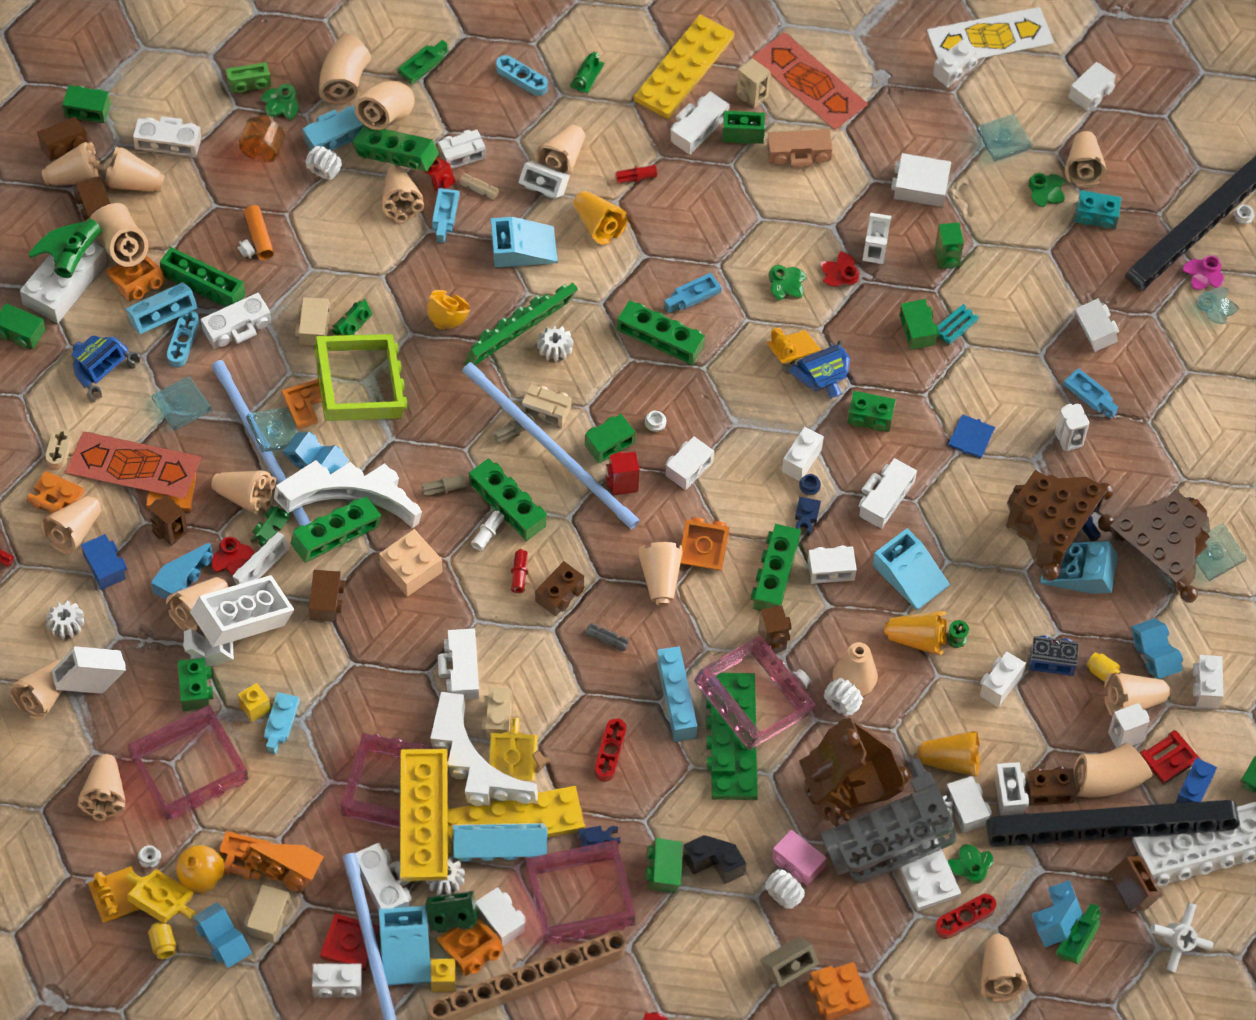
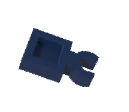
(807, 513)
(595, 835)

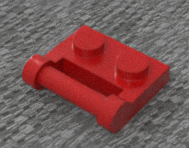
(1173, 762)

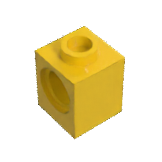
(254, 702)
(443, 975)

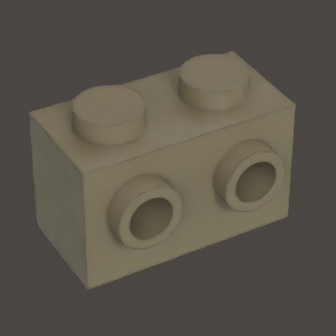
(789, 961)

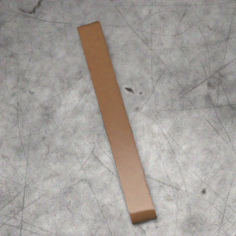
(536, 971)

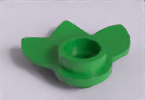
(278, 103)
(1048, 190)
(788, 284)
(969, 861)

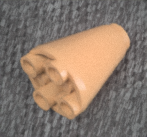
(73, 167)
(132, 173)
(400, 195)
(246, 488)
(103, 790)

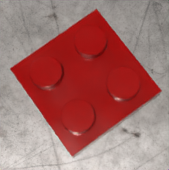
(346, 942)

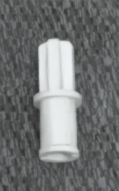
(487, 530)

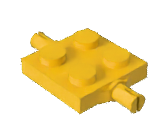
(513, 752)
(160, 896)

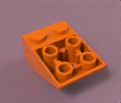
(283, 862)

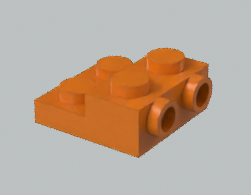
(137, 279)
(704, 543)
(471, 946)
(838, 991)

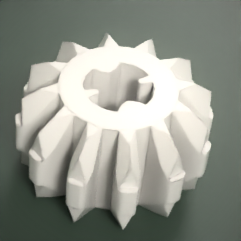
(323, 162)
(555, 343)
(65, 619)
(843, 697)
(455, 878)
(784, 889)

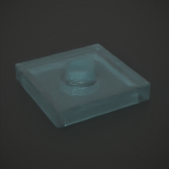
(1004, 137)
(181, 403)
(272, 428)
(1221, 553)

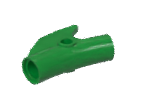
(67, 245)

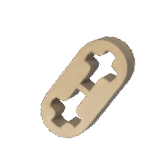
(54, 447)

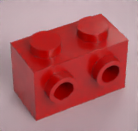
(623, 473)

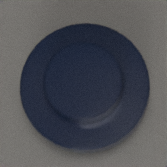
(810, 484)

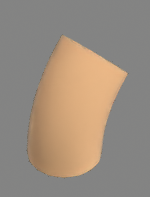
(343, 70)
(384, 104)
(120, 235)
(1110, 772)

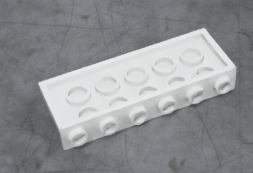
(1189, 855)

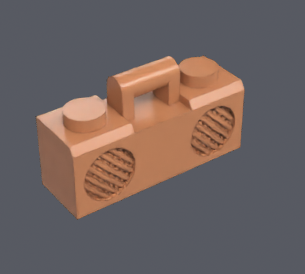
(799, 147)

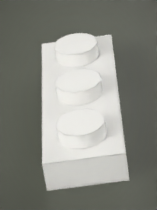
(262, 560)

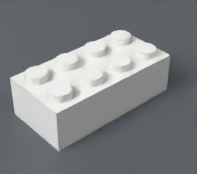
(55, 295)
(241, 611)

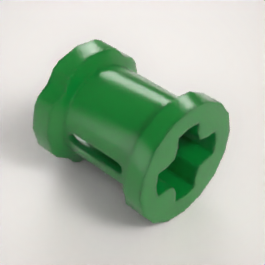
(962, 637)

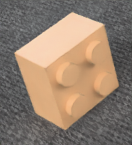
(410, 562)

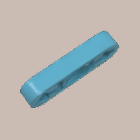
(518, 67)
(184, 347)

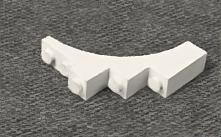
(316, 484)
(464, 761)

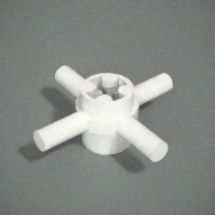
(1181, 936)

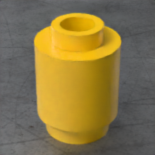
(1102, 666)
(162, 940)

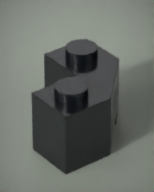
(709, 851)

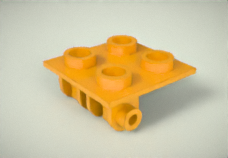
(791, 346)
(111, 894)

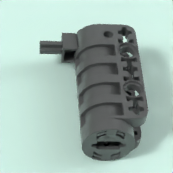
(892, 831)

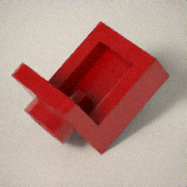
(441, 174)

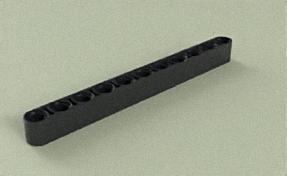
(1193, 227)
(1112, 823)

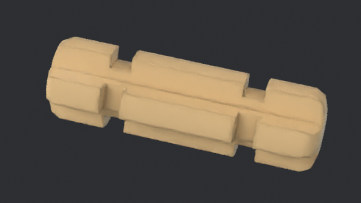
(479, 186)

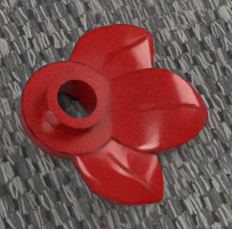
(837, 272)
(231, 559)

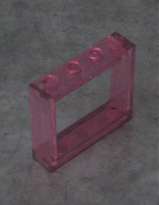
(732, 712)
(173, 733)
(368, 811)
(574, 858)

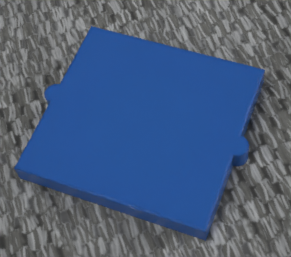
(971, 436)

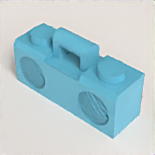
(333, 129)
(161, 308)

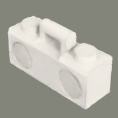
(703, 120)
(167, 136)
(236, 321)
(892, 488)
(463, 654)
(379, 880)

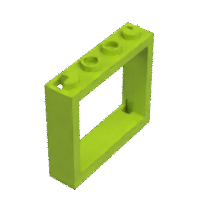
(358, 411)

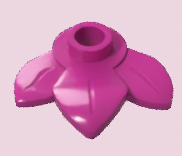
(1202, 274)

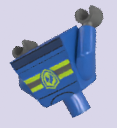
(97, 358)
(822, 369)

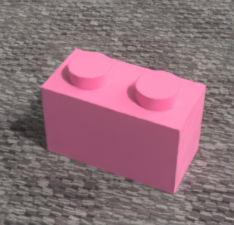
(798, 858)

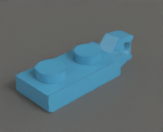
(693, 293)
(1091, 393)

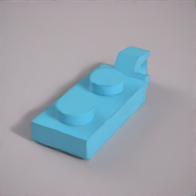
(445, 212)
(280, 720)

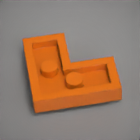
(300, 401)

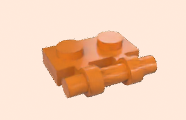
(57, 489)
(233, 848)

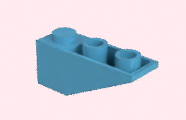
(181, 571)

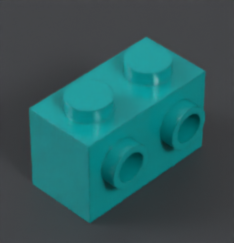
(1098, 209)

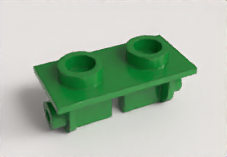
(587, 73)
(355, 318)
(276, 518)

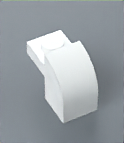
(876, 238)
(200, 647)

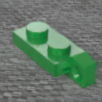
(423, 61)
(1081, 935)

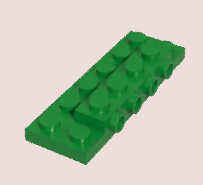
(522, 321)
(731, 762)

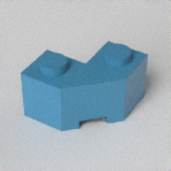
(306, 449)
(1152, 641)
(1056, 921)
(218, 931)

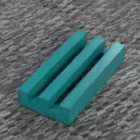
(966, 314)

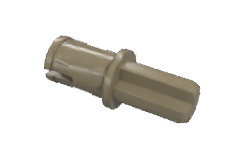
(510, 430)
(444, 485)

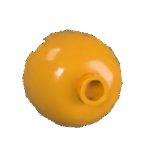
(447, 311)
(199, 868)

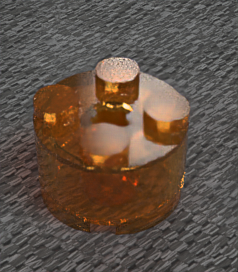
(262, 138)

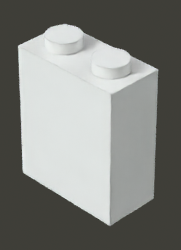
(921, 179)
(88, 670)

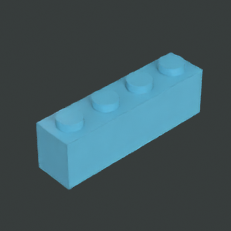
(676, 694)
(498, 841)

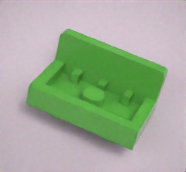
(248, 77)

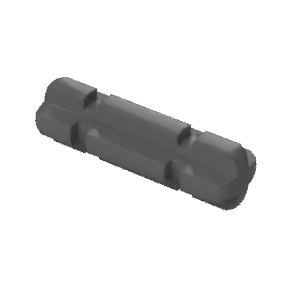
(607, 636)

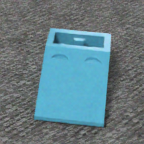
(522, 242)
(1087, 568)
(910, 569)
(405, 945)

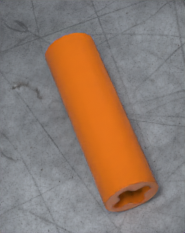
(258, 232)

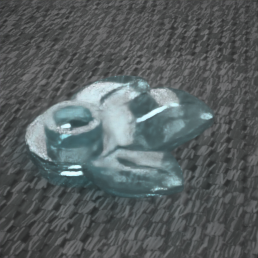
(1218, 305)

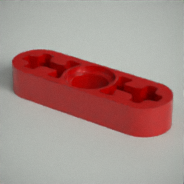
(612, 758)
(960, 925)

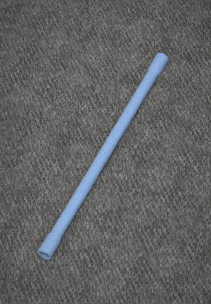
(225, 378)
(622, 512)
(353, 874)

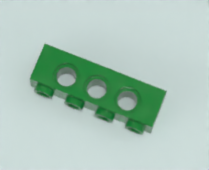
(396, 148)
(202, 278)
(650, 334)
(525, 524)
(346, 529)
(780, 538)

